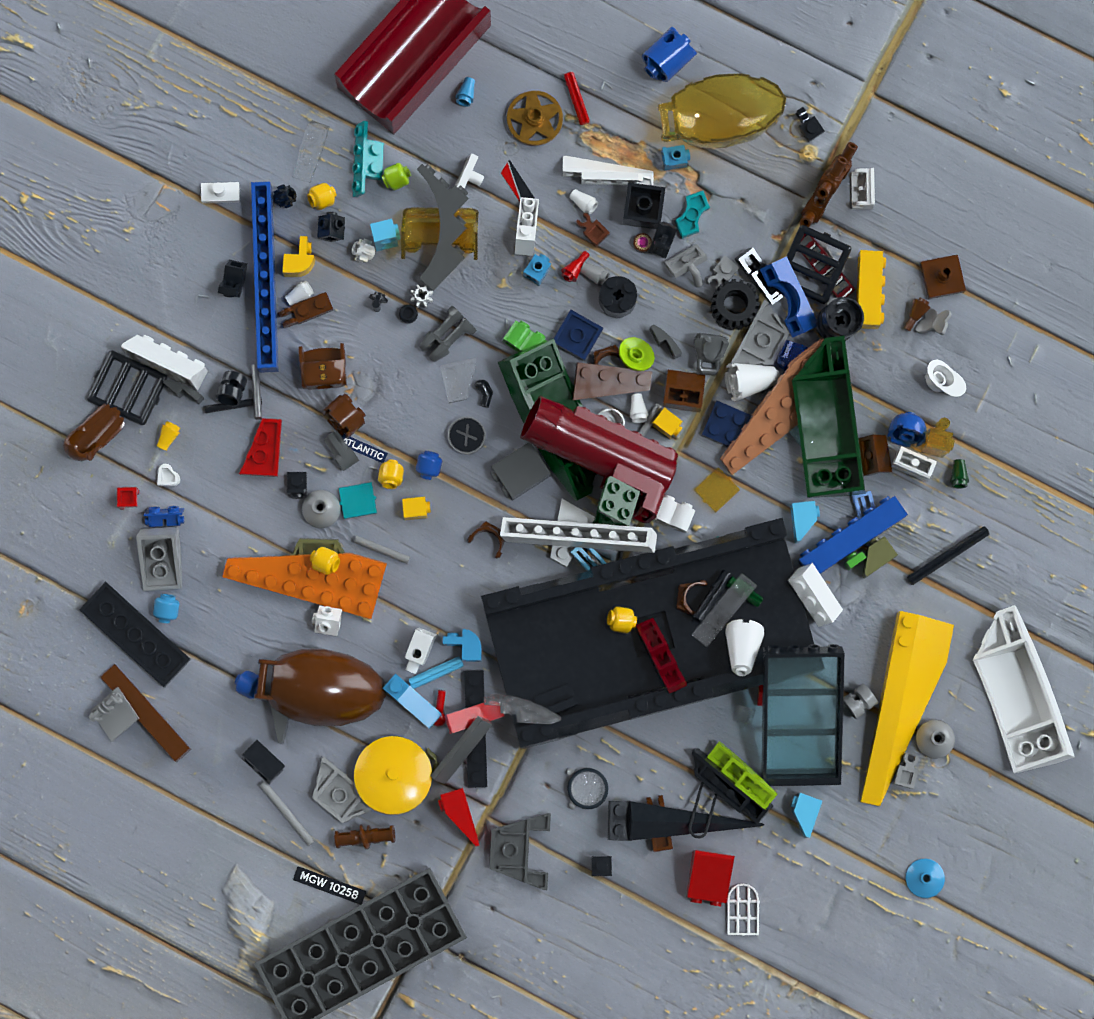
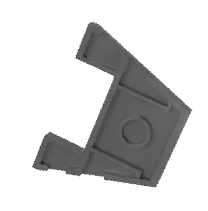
(511, 849)

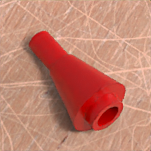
(572, 270)

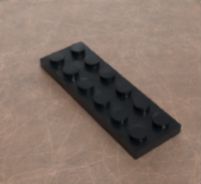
(135, 634)

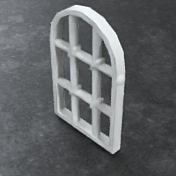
(738, 917)

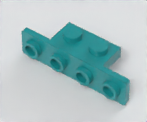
(368, 159)

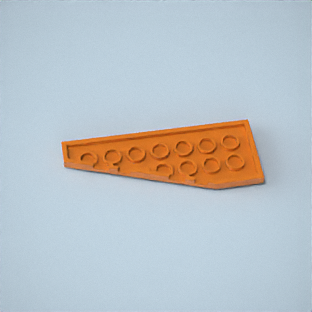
(350, 588)

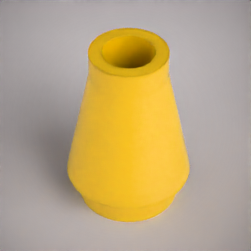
(168, 435)

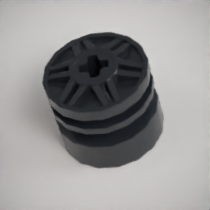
(846, 312)

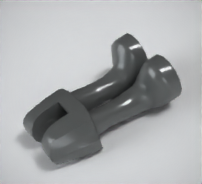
(434, 338)

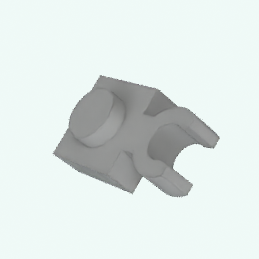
(724, 271)
(906, 774)

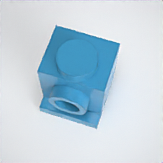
(671, 162)
(537, 275)

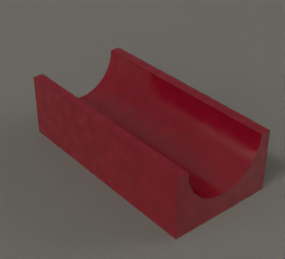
(410, 56)

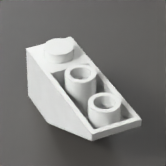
(526, 226)

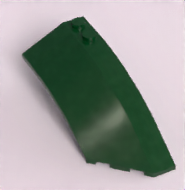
(542, 373)
(829, 421)

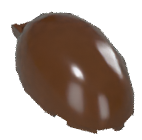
(321, 687)

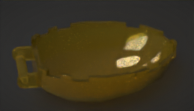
(723, 110)

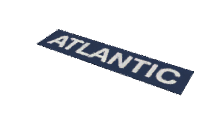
(365, 449)

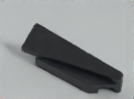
(724, 787)

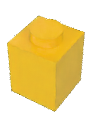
(668, 423)
(415, 508)

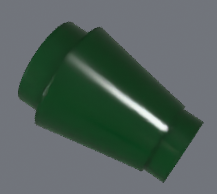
(959, 474)

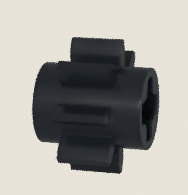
(284, 196)

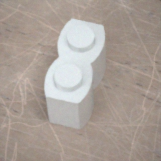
(674, 514)

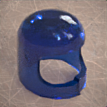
(788, 352)

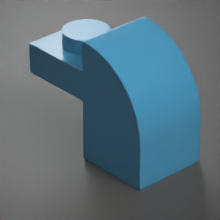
(470, 645)

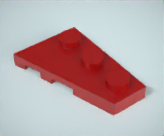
(265, 450)

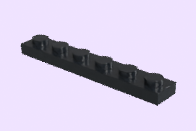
(477, 758)

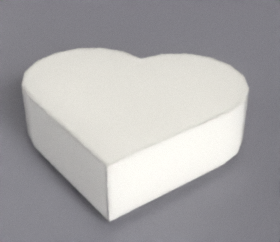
(167, 476)

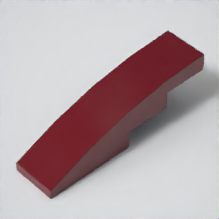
(661, 655)

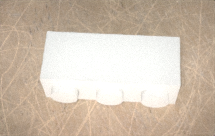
(815, 595)

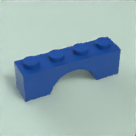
(800, 315)

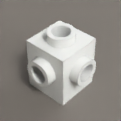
(327, 620)

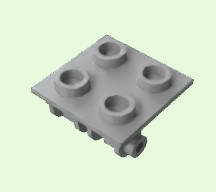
(114, 714)

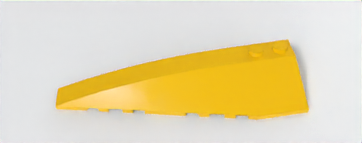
(912, 672)

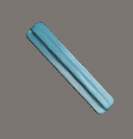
(436, 672)

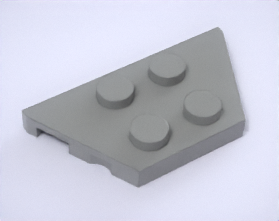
(762, 339)
(338, 793)

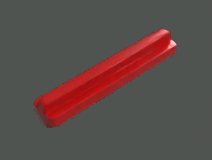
(576, 98)

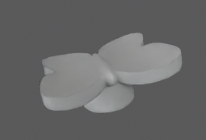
(934, 321)

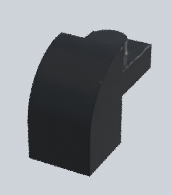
(233, 279)

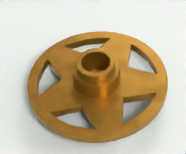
(534, 118)

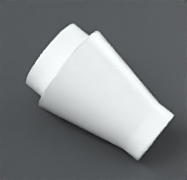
(584, 202)
(299, 293)
(638, 410)

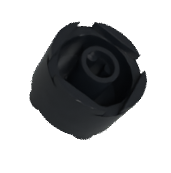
(627, 300)

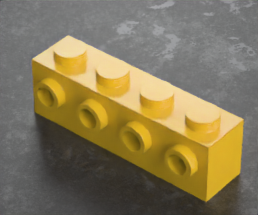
(870, 286)

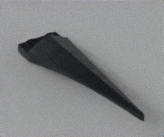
(644, 821)

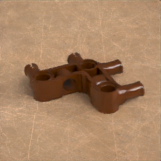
(828, 185)

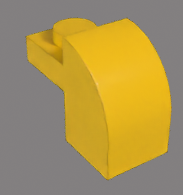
(299, 264)

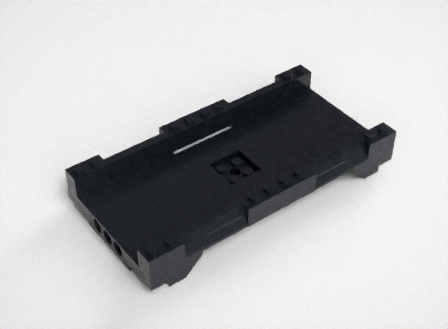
(561, 632)

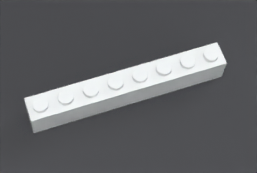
(578, 535)

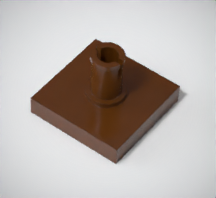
(943, 276)

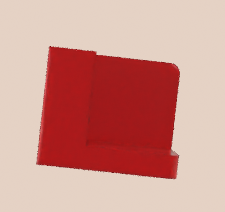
(127, 497)

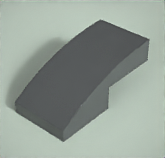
(662, 337)
(179, 389)

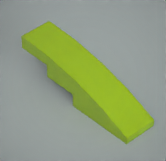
(744, 776)

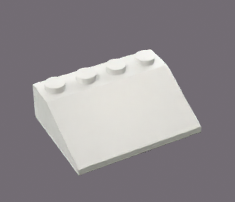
(168, 362)

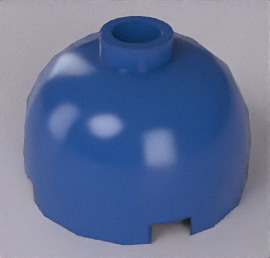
(907, 430)

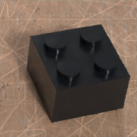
(643, 205)

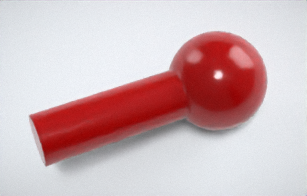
(440, 707)

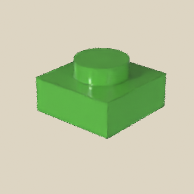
(854, 559)

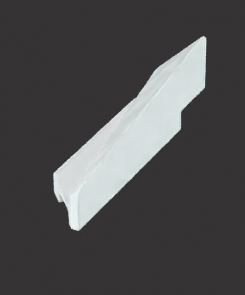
(604, 173)

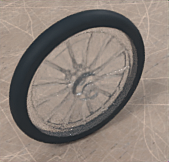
(587, 788)

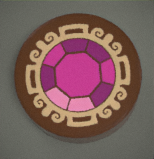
(642, 242)

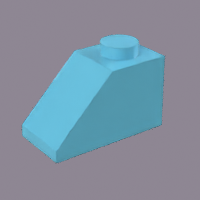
(803, 518)
(805, 812)

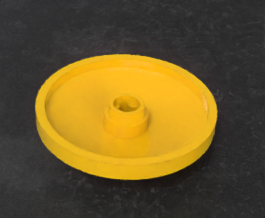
(392, 775)

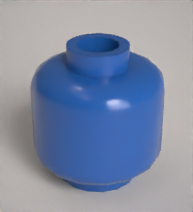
(428, 464)
(247, 684)

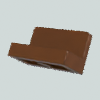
(875, 454)

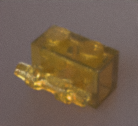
(938, 441)

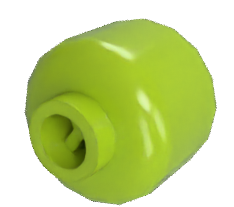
(396, 176)

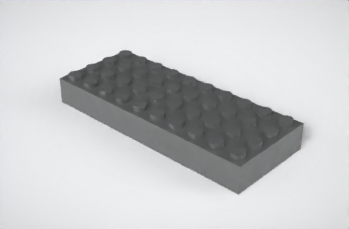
(361, 949)

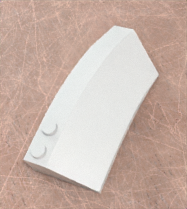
(1021, 695)

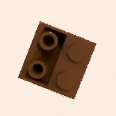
(684, 391)

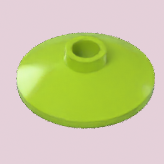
(636, 354)

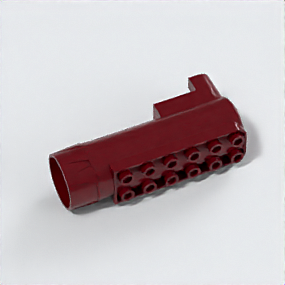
(605, 450)

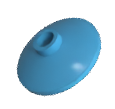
(915, 880)

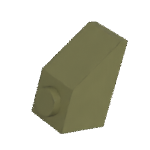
(877, 555)

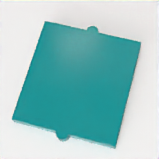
(357, 500)

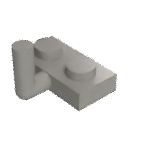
(687, 262)

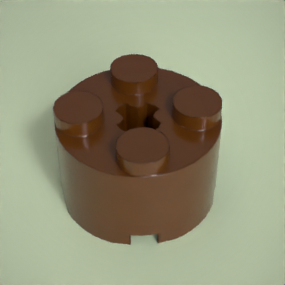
(344, 415)

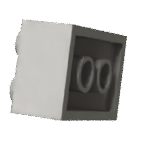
(160, 558)

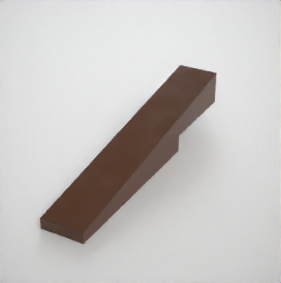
(147, 714)

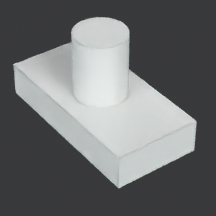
(467, 173)
(220, 192)

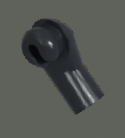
(486, 391)

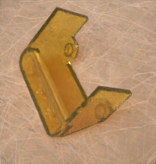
(422, 227)

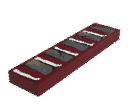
(843, 286)

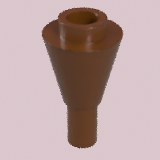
(918, 309)

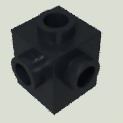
(331, 227)

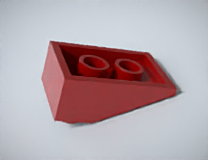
(457, 809)

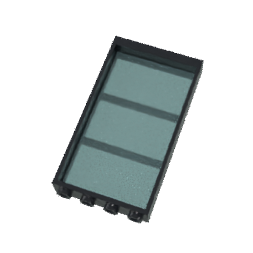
(802, 715)

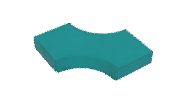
(688, 222)

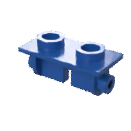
(156, 516)

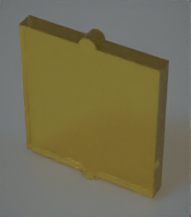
(717, 489)

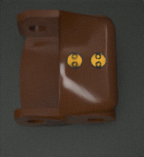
(323, 368)

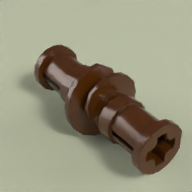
(365, 837)

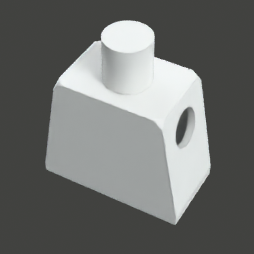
(423, 641)

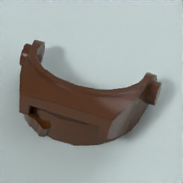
(612, 350)
(487, 527)
(681, 601)

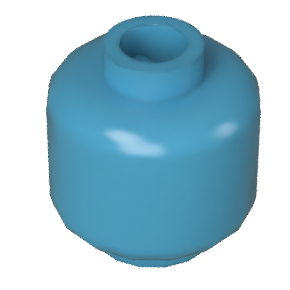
(166, 608)

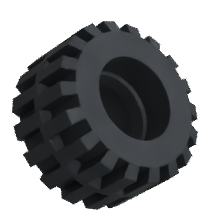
(738, 289)

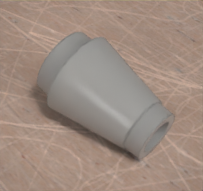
(595, 273)

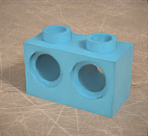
(385, 234)

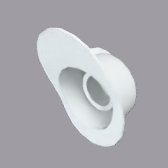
(943, 378)

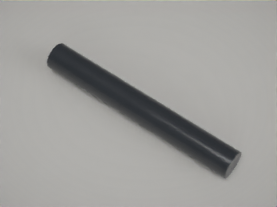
(221, 407)

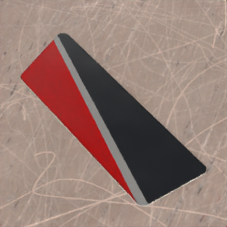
(515, 181)

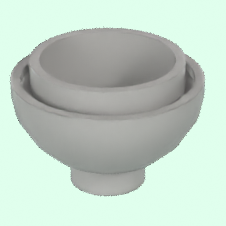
(325, 517)
(926, 742)

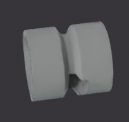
(859, 701)

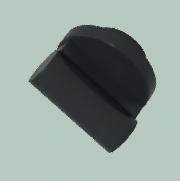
(378, 299)

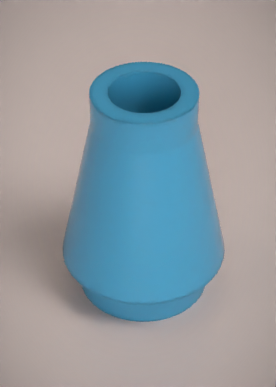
(466, 92)

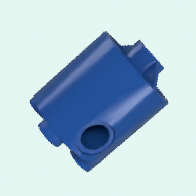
(668, 55)

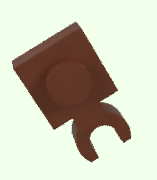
(594, 231)

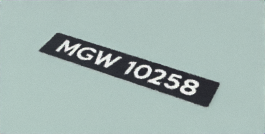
(329, 885)

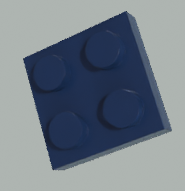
(577, 335)
(725, 424)

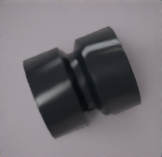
(231, 388)

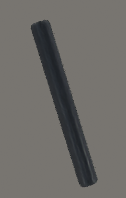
(948, 555)

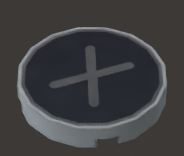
(466, 435)

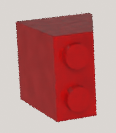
(709, 877)

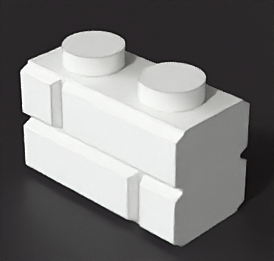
(913, 464)

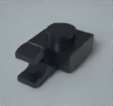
(810, 126)

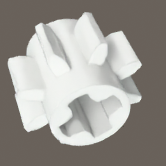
(363, 250)
(425, 292)

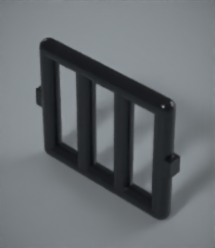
(838, 265)
(128, 363)

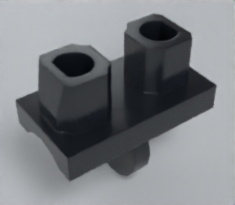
(662, 239)

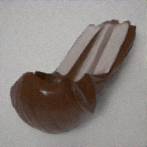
(93, 433)

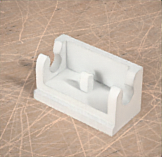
(862, 189)

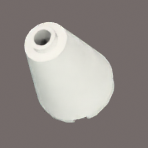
(749, 379)
(743, 644)

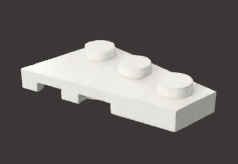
(568, 513)

